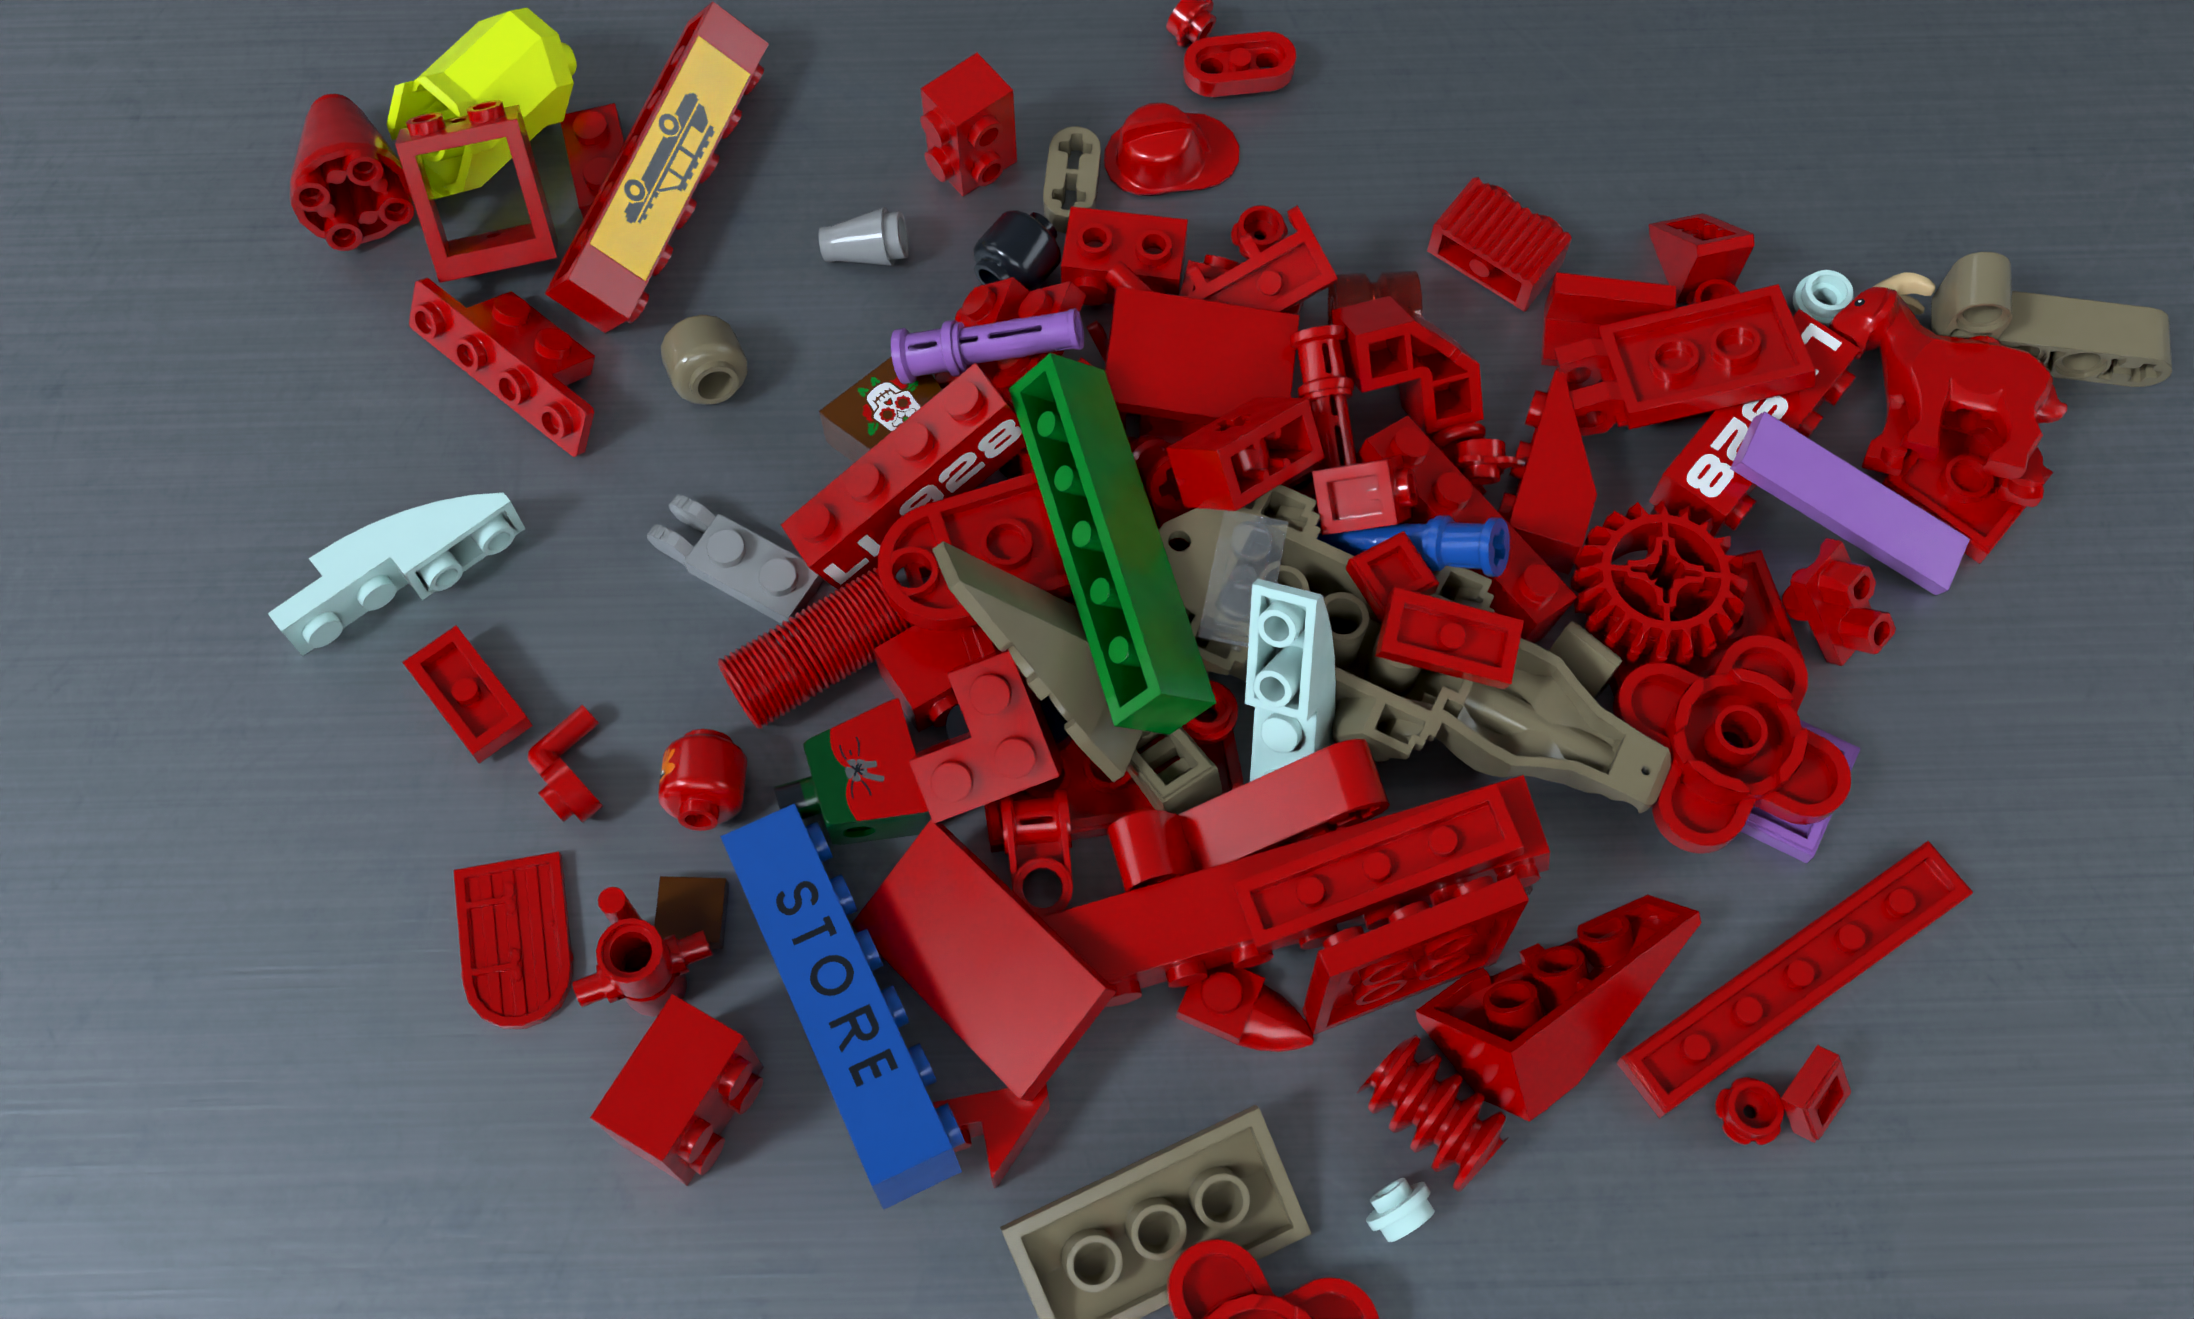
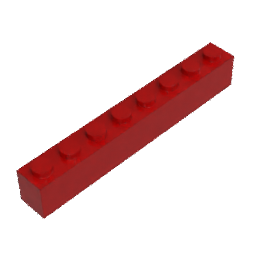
(1197, 924)

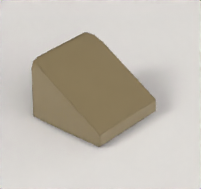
(1586, 658)

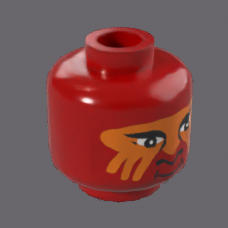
(702, 779)

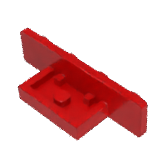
(513, 356)

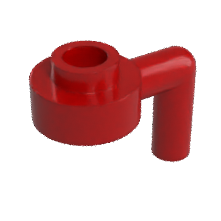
(564, 791)

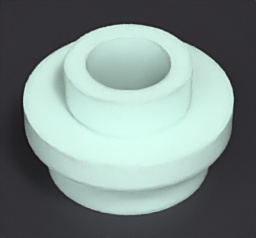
(1826, 286)
(1400, 1209)

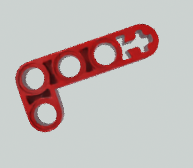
(1283, 807)

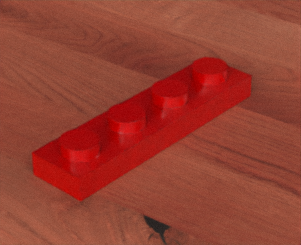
(1378, 868)

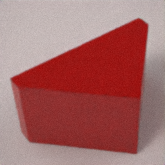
(1700, 250)

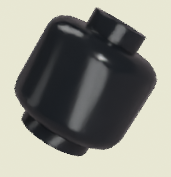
(1017, 248)

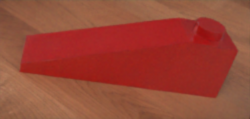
(1547, 1020)

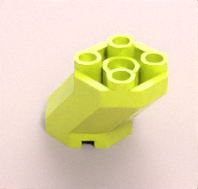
(500, 59)

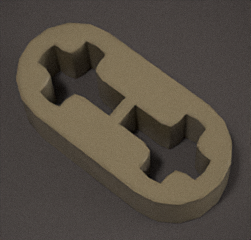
(1060, 178)

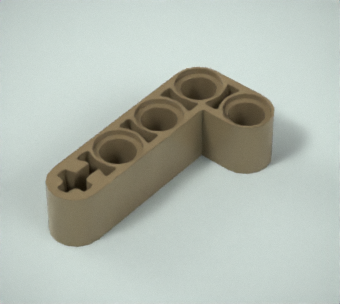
(2066, 334)

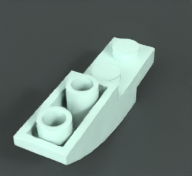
(414, 547)
(1289, 675)

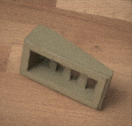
(1182, 784)

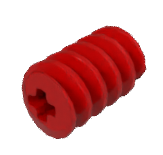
(1435, 1111)

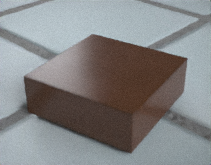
(692, 905)

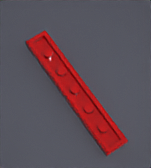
(1793, 979)

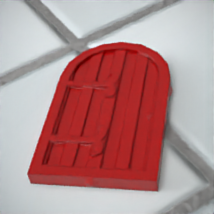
(514, 939)

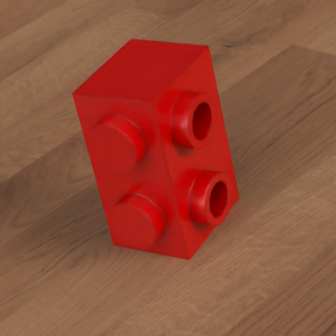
(969, 125)
(1145, 243)

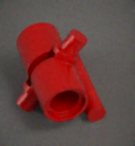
(637, 960)

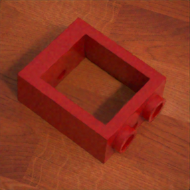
(487, 250)

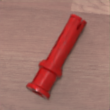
(1327, 390)

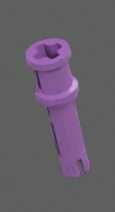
(959, 347)

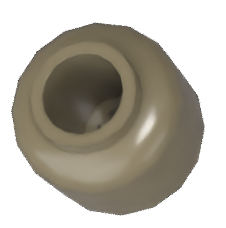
(704, 359)

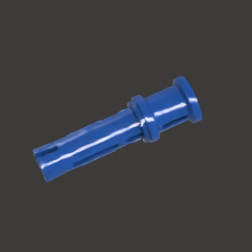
(1439, 542)

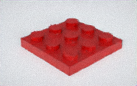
(1412, 952)

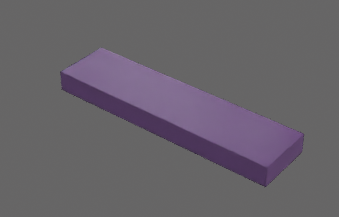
(1850, 503)

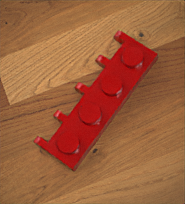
(1266, 281)

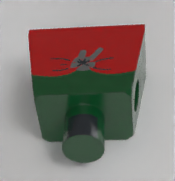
(861, 779)

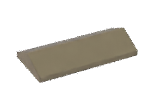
(1117, 1238)

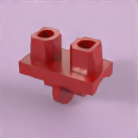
(1836, 604)

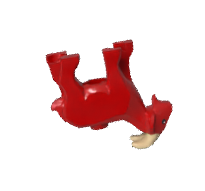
(1952, 386)

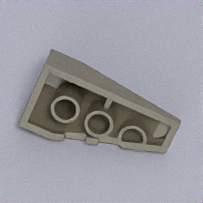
(1048, 649)

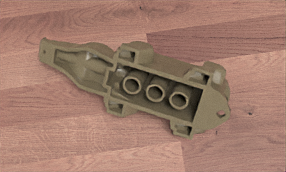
(1533, 728)

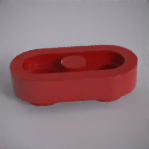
(1237, 64)

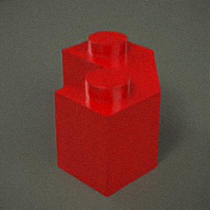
(1396, 346)

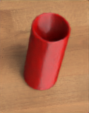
(831, 644)

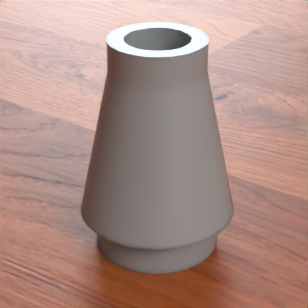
(867, 239)

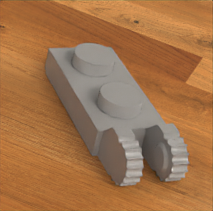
(738, 561)

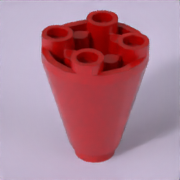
(347, 177)

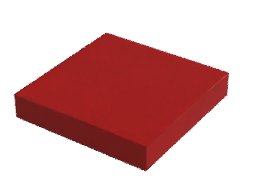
(1959, 491)

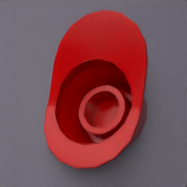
(1170, 151)

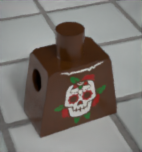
(873, 409)

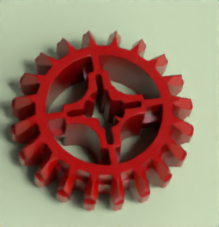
(1684, 563)

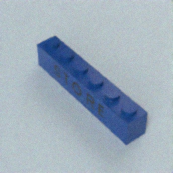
(841, 1008)

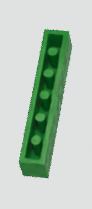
(1111, 547)

